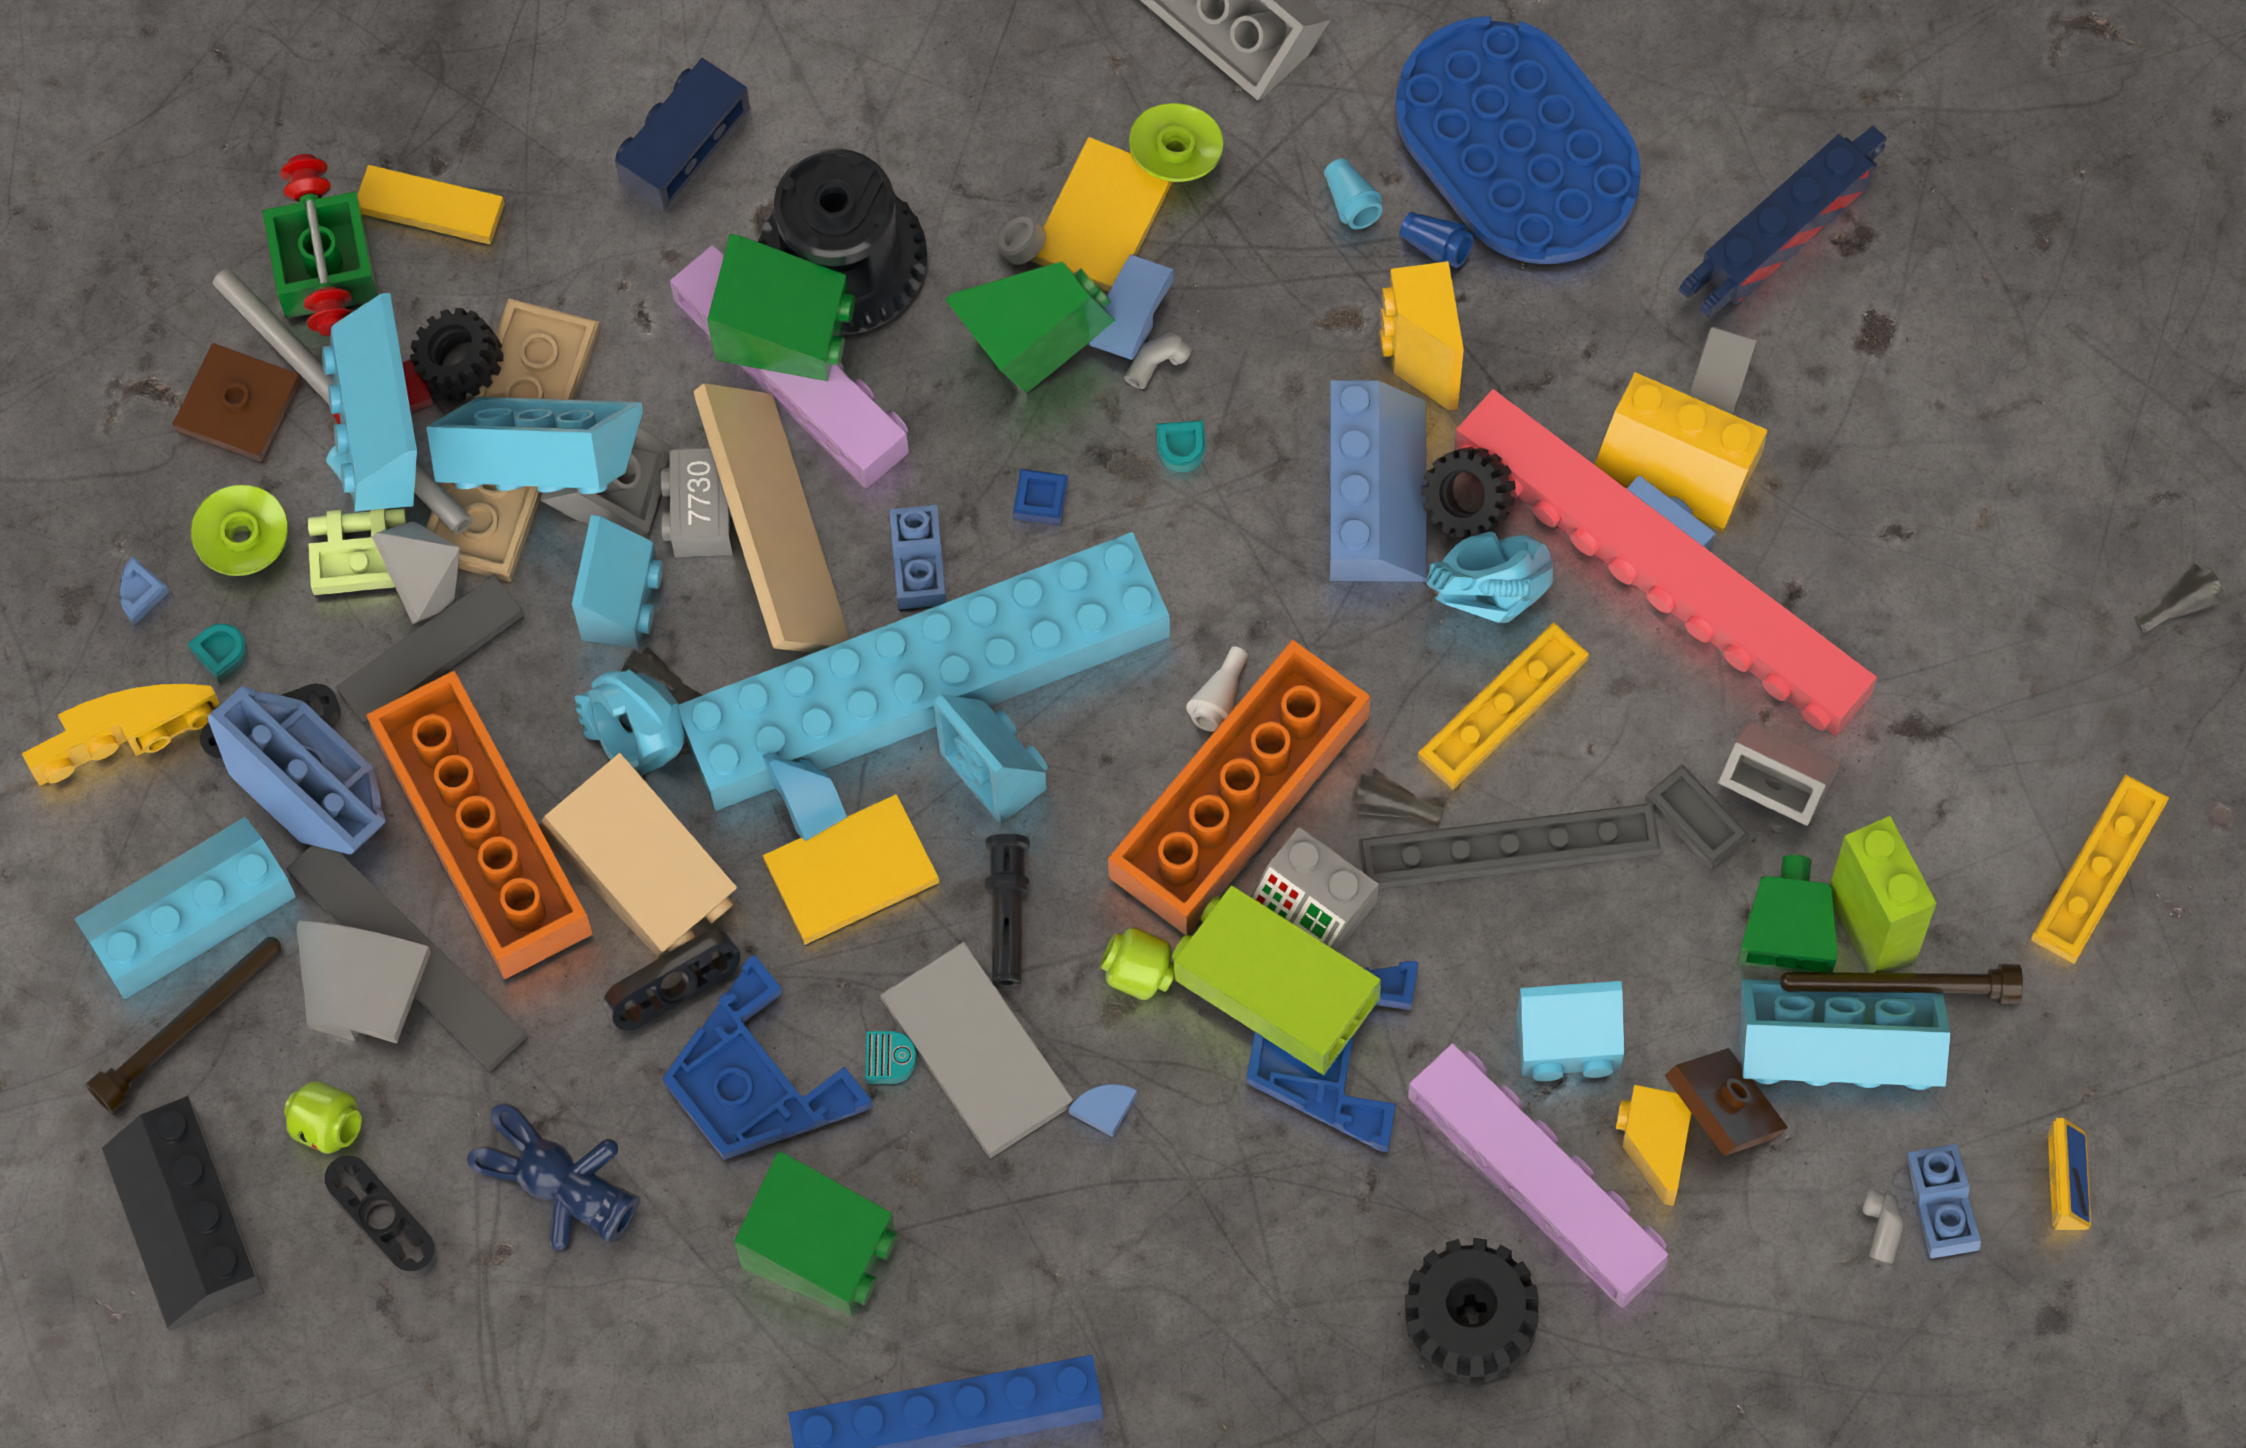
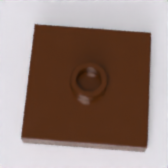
(237, 402)
(1725, 1103)

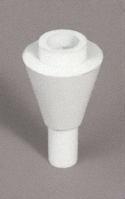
(1218, 695)

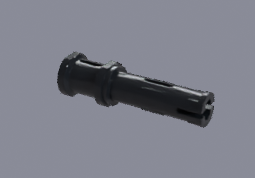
(1007, 892)

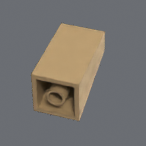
(638, 857)

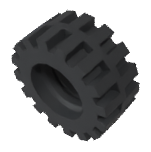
(472, 370)
(1441, 497)

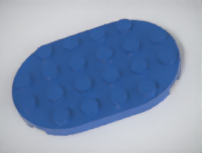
(1517, 140)

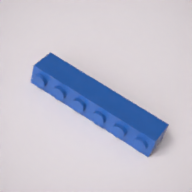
(958, 1410)

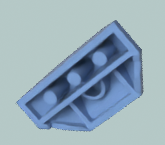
(298, 769)

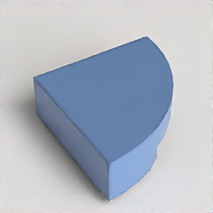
(139, 590)
(1104, 1106)

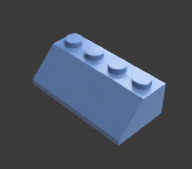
(1376, 483)

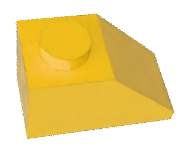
(1655, 1137)

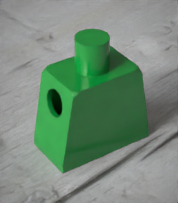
(1791, 922)

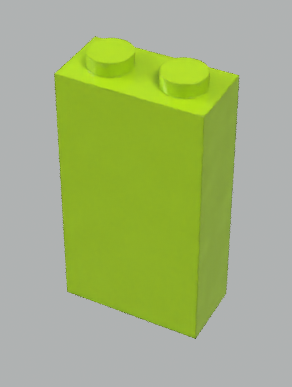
(1881, 897)
(1276, 979)

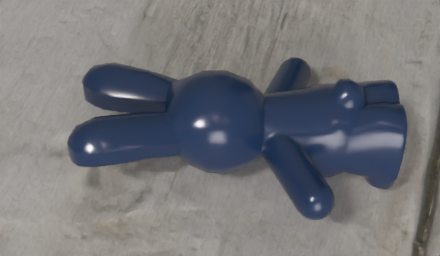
(549, 1174)

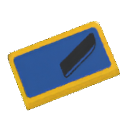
(2068, 1176)

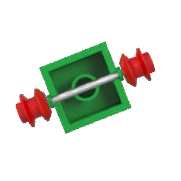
(318, 247)

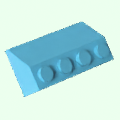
(372, 407)
(534, 443)
(185, 907)
(1843, 1037)

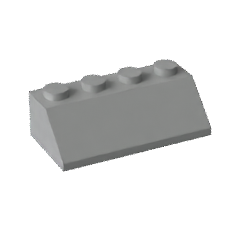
(1247, 39)

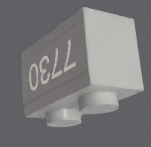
(699, 511)

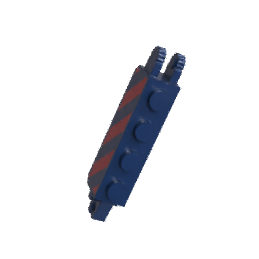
(1786, 220)

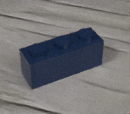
(681, 133)

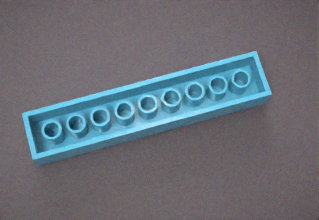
(886, 679)

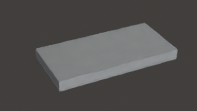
(977, 1050)

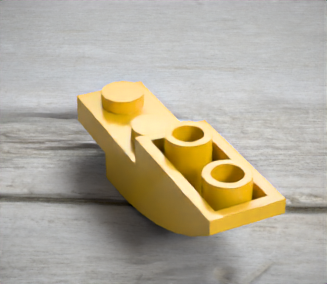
(138, 715)

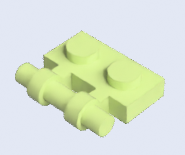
(350, 563)

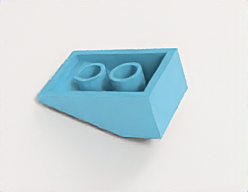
(988, 755)

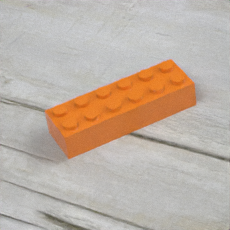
(1239, 787)
(479, 825)

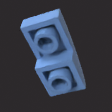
(1134, 300)
(917, 557)
(1943, 1201)

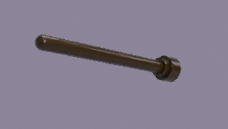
(2000, 983)
(113, 1085)

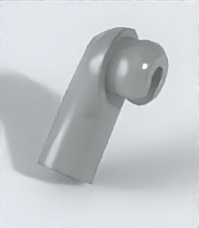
(1152, 353)
(1888, 1225)

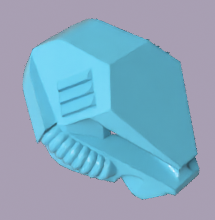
(1493, 575)
(640, 705)

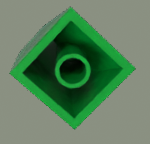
(778, 311)
(1034, 319)
(814, 1236)

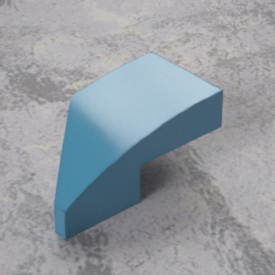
(807, 794)

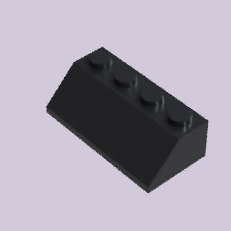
(181, 1214)

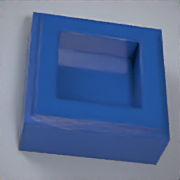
(1040, 497)

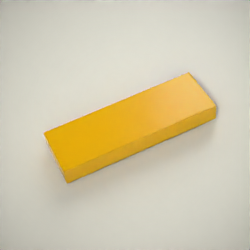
(430, 204)

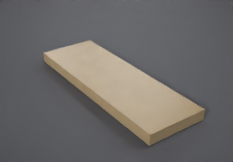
(542, 360)
(771, 518)

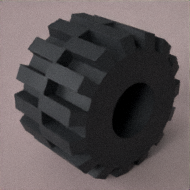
(1476, 1278)

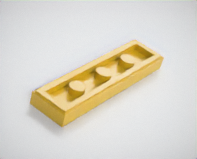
(1503, 706)
(2099, 869)

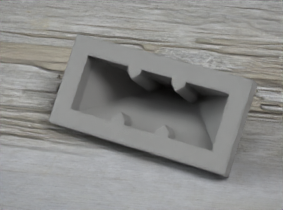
(420, 568)

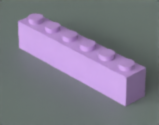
(833, 411)
(1538, 1174)

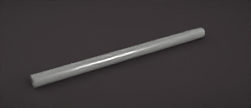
(311, 369)

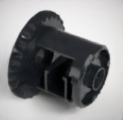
(847, 218)

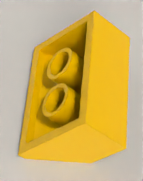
(1423, 331)
(1681, 449)

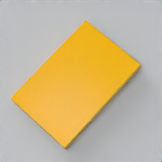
(1102, 213)
(851, 869)

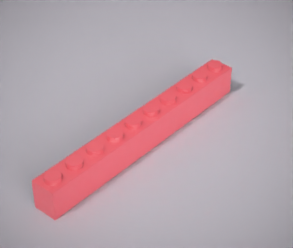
(1670, 567)

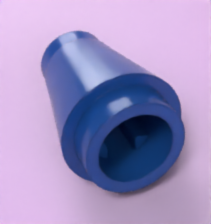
(1438, 238)

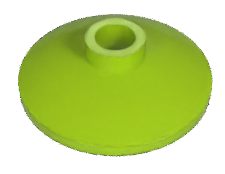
(1179, 129)
(234, 511)

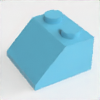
(615, 585)
(1570, 1030)

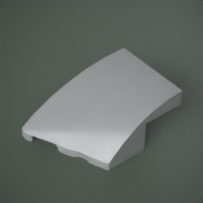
(358, 979)

